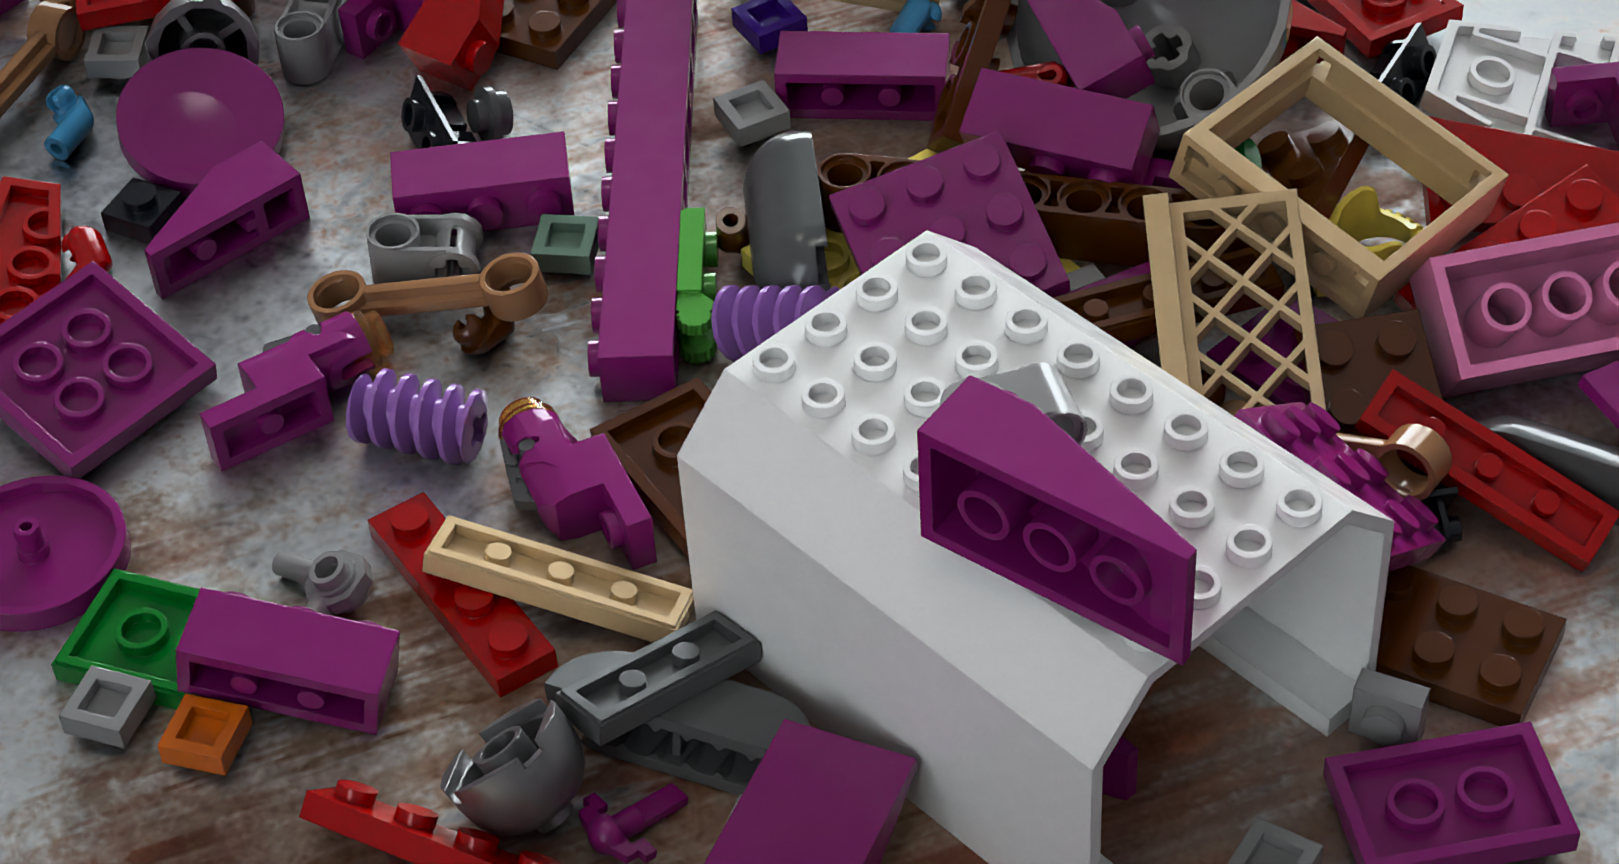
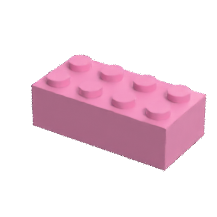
(1521, 309)

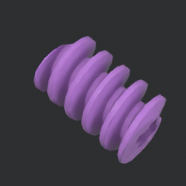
(753, 314)
(417, 418)

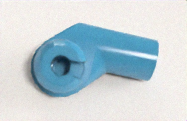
(917, 16)
(72, 119)

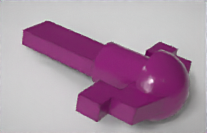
(611, 833)

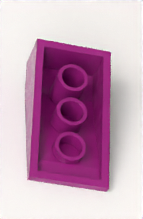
(1051, 518)
(816, 802)

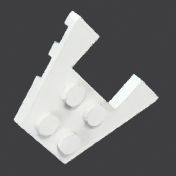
(1500, 78)

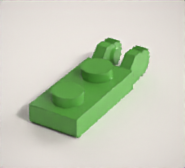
(696, 286)

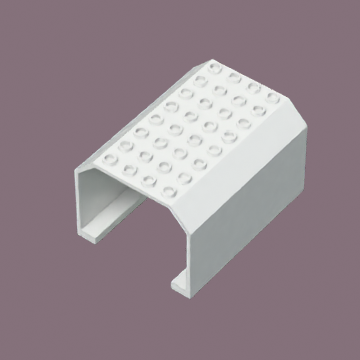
(1008, 701)

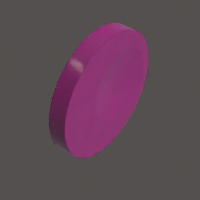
(194, 113)
(56, 549)

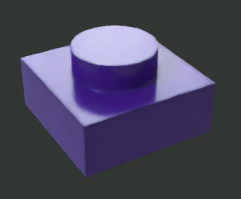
(764, 19)

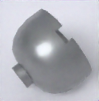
(202, 25)
(521, 773)

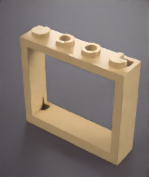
(1393, 126)

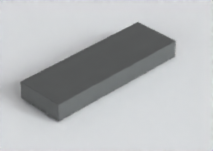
(658, 677)

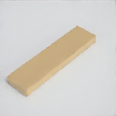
(557, 580)

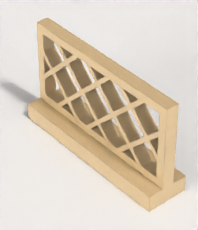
(1176, 303)

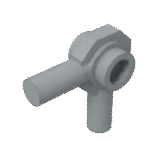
(333, 581)

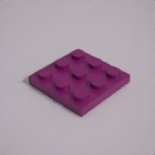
(961, 194)
(92, 370)
(1312, 437)

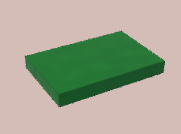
(131, 631)

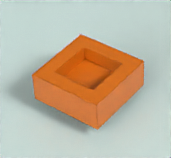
(205, 734)

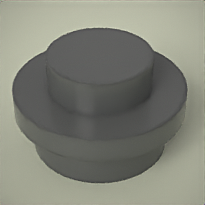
(490, 113)

